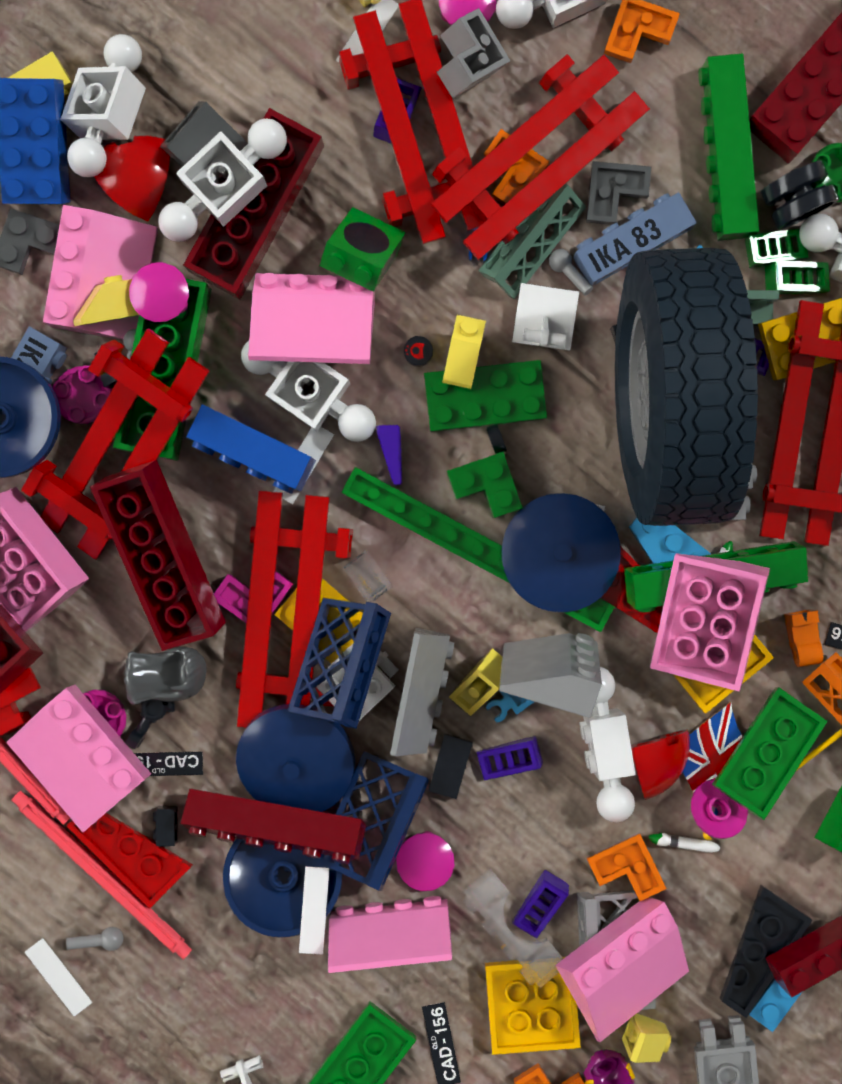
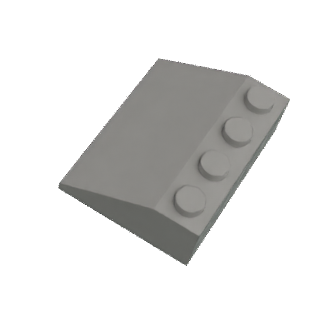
(553, 671)
(420, 693)

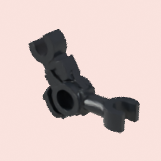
(151, 711)

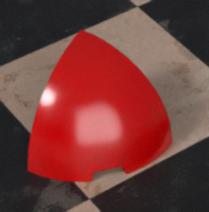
(135, 174)
(661, 761)

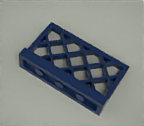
(358, 664)
(398, 824)

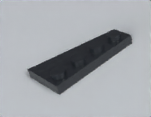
(769, 928)

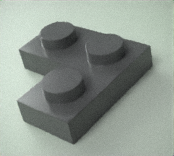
(611, 181)
(21, 235)

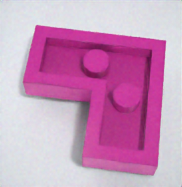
(235, 595)

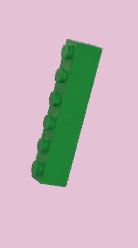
(729, 147)
(787, 563)

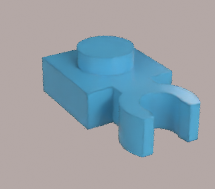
(507, 702)

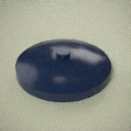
(27, 417)
(560, 552)
(295, 759)
(268, 887)

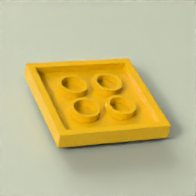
(526, 1015)

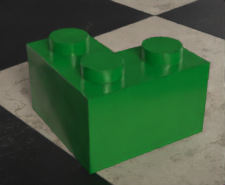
(490, 476)

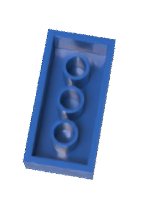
(33, 142)
(249, 447)

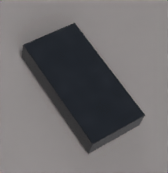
(450, 766)

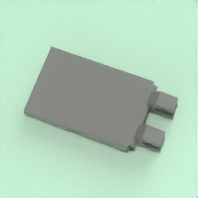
(727, 1059)

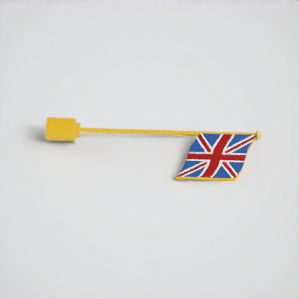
(715, 742)

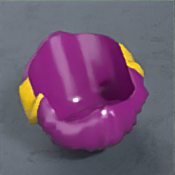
(608, 1068)

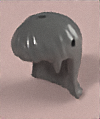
(164, 675)

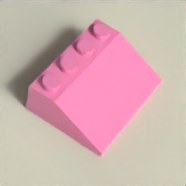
(86, 252)
(310, 319)
(34, 564)
(709, 619)
(78, 757)
(389, 935)
(625, 966)

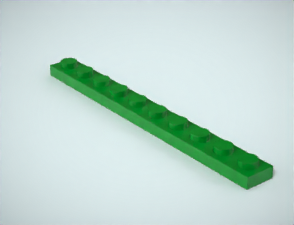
(448, 534)

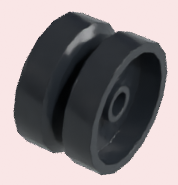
(798, 194)

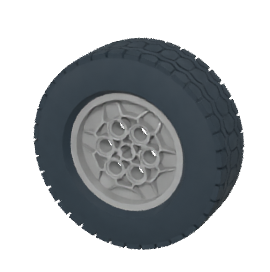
(685, 386)

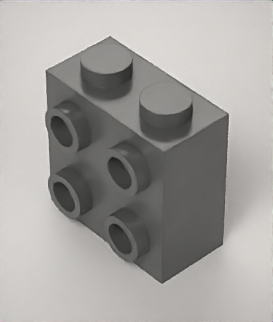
(197, 131)

